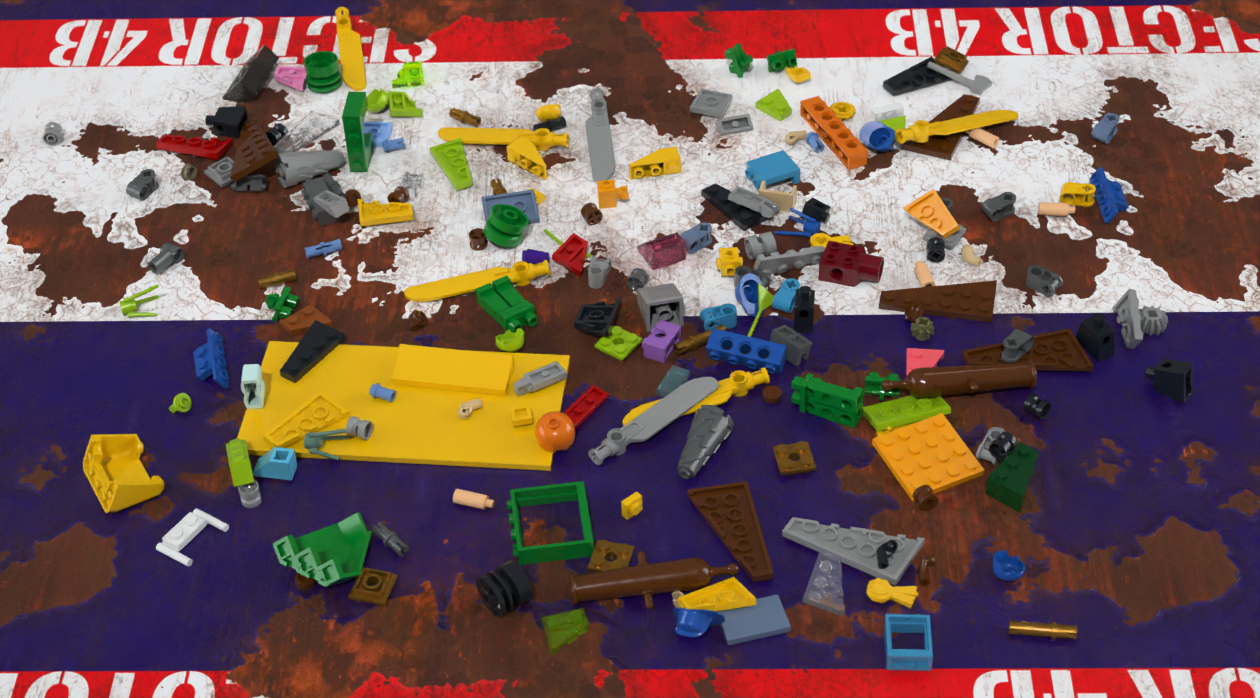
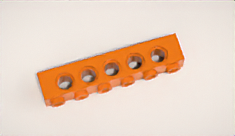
(834, 133)

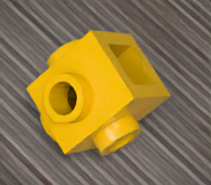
(728, 261)

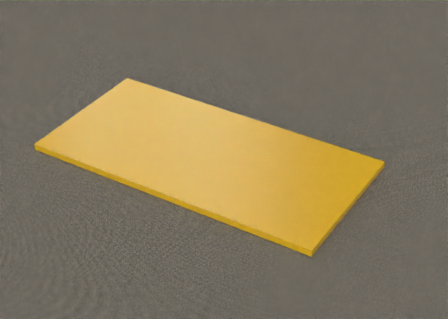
(418, 424)

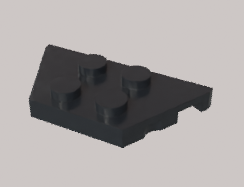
(597, 317)

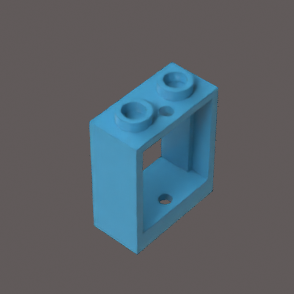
(908, 658)

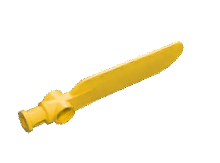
(350, 52)
(922, 129)
(541, 138)
(520, 274)
(738, 385)

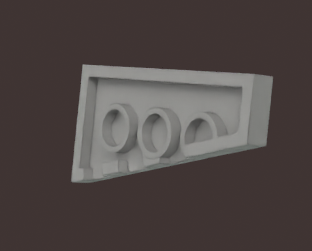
(791, 259)

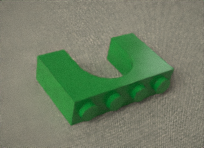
(358, 144)

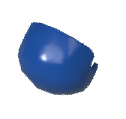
(1007, 567)

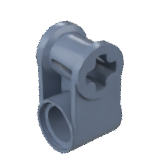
(1106, 128)
(697, 237)

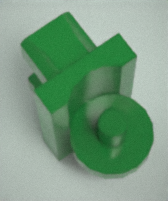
(740, 59)
(782, 59)
(279, 303)
(873, 385)

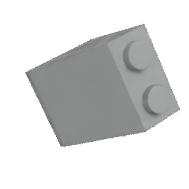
(660, 303)

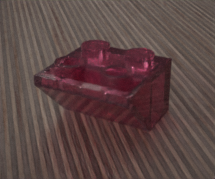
(663, 251)

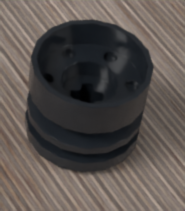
(504, 588)

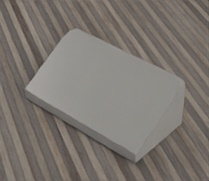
(734, 124)

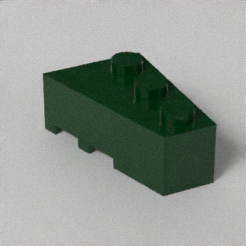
(1013, 477)

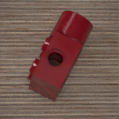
(849, 265)

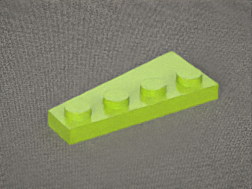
(452, 161)

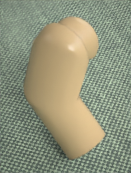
(792, 137)
(968, 256)
(467, 407)

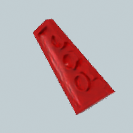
(194, 146)

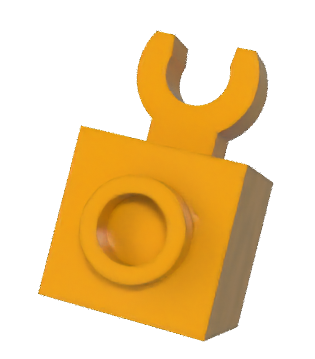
(609, 193)

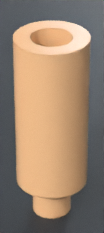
(983, 137)
(1055, 209)
(923, 274)
(472, 499)

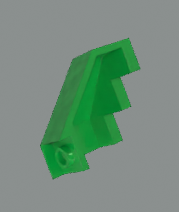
(328, 554)

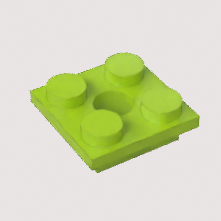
(619, 343)

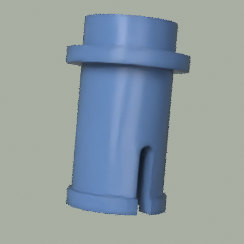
(813, 139)
(393, 144)
(381, 392)

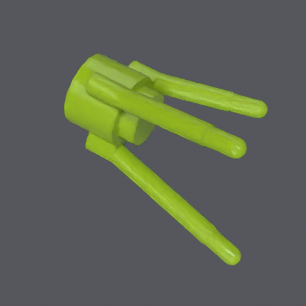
(129, 305)

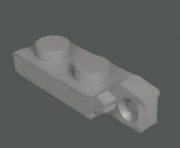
(540, 378)

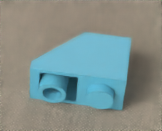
(277, 464)

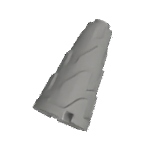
(303, 165)

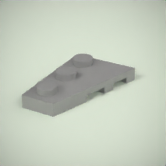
(1129, 318)

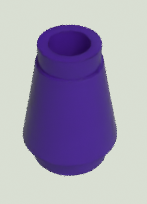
(534, 256)

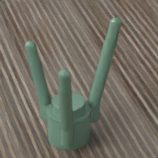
(315, 440)

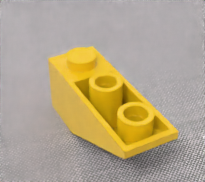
(527, 156)
(657, 163)

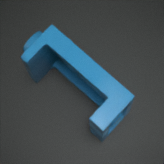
(772, 169)

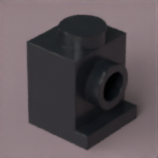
(816, 210)

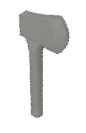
(977, 86)

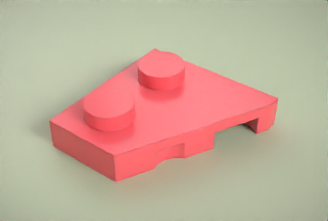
(922, 358)

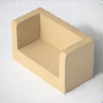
(783, 199)

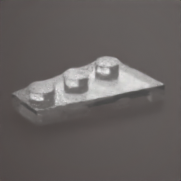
(825, 584)

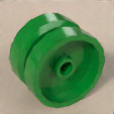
(505, 225)

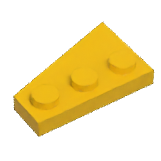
(377, 213)
(719, 597)

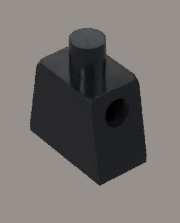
(228, 121)
(804, 302)
(1096, 337)
(1172, 379)

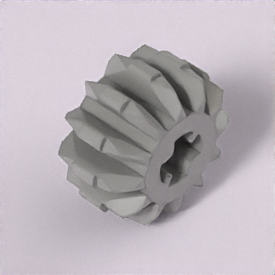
(1153, 320)

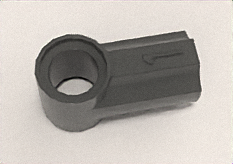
(168, 254)

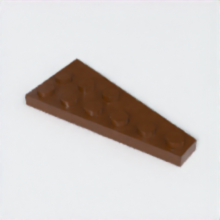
(945, 145)
(252, 150)
(735, 521)

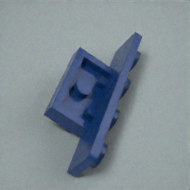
(1108, 195)
(210, 360)

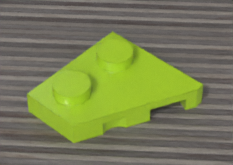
(402, 105)
(775, 105)

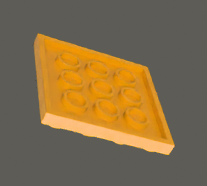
(928, 455)

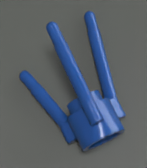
(811, 226)

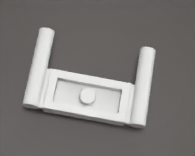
(184, 532)

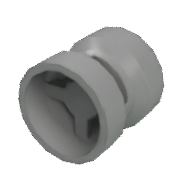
(52, 133)
(362, 429)
(250, 494)

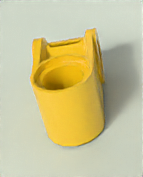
(1077, 193)

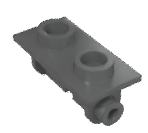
(257, 182)

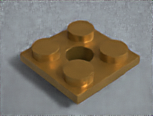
(952, 59)
(798, 451)
(608, 550)
(374, 594)

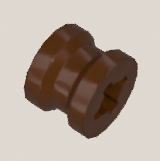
(399, 195)
(591, 213)
(477, 239)
(925, 497)

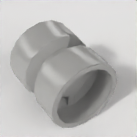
(763, 244)

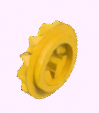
(843, 110)

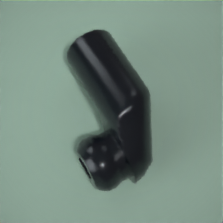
(884, 552)

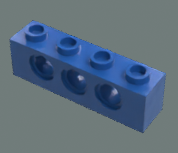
(739, 343)

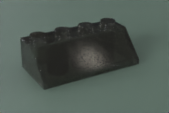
(252, 76)

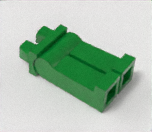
(506, 305)
(828, 400)

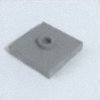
(711, 103)

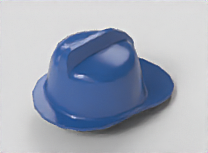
(877, 136)
(747, 293)
(695, 622)

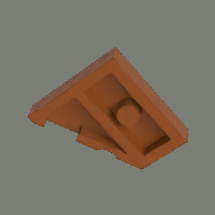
(303, 319)

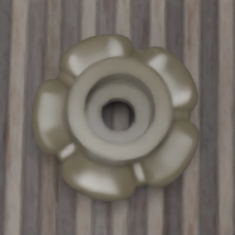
(188, 172)

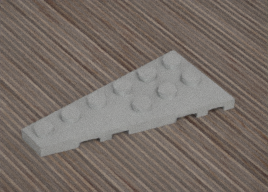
(855, 546)

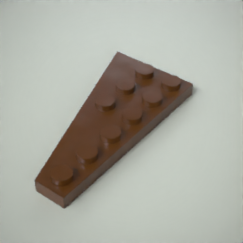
(958, 301)
(1050, 352)

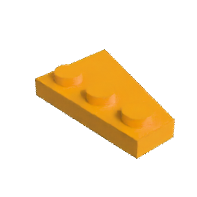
(933, 213)

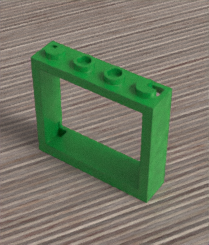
(546, 495)

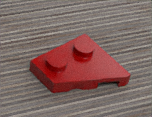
(572, 254)

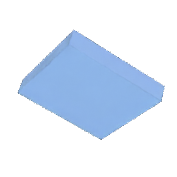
(379, 131)

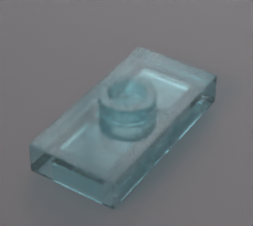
(674, 378)

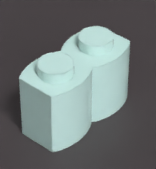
(253, 386)

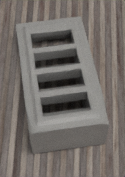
(332, 203)

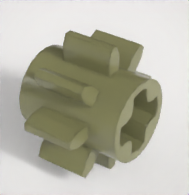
(922, 328)

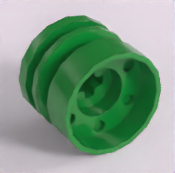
(322, 71)

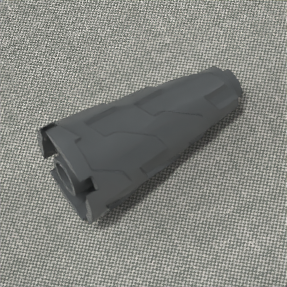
(704, 438)

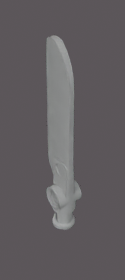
(600, 138)
(654, 418)

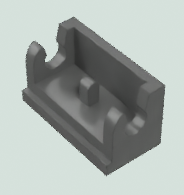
(795, 343)

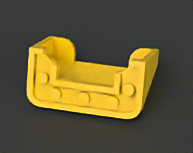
(117, 472)

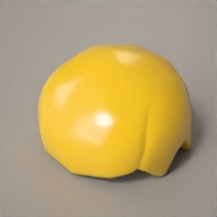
(548, 112)

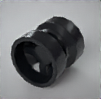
(276, 133)
(935, 249)
(1037, 406)
(1003, 445)

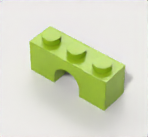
(239, 462)

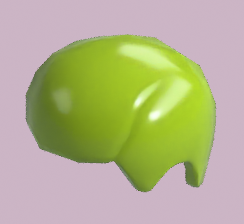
(377, 100)
(510, 341)

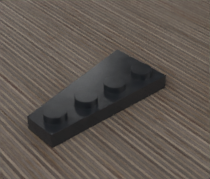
(914, 78)
(738, 214)
(311, 350)

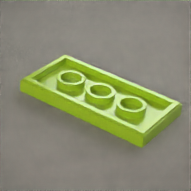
(904, 411)

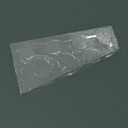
(306, 131)

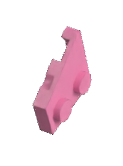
(291, 76)

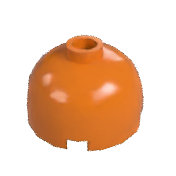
(555, 431)

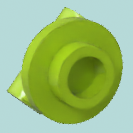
(181, 403)

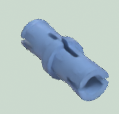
(323, 248)

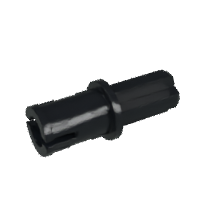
(551, 124)

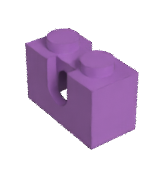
(660, 343)

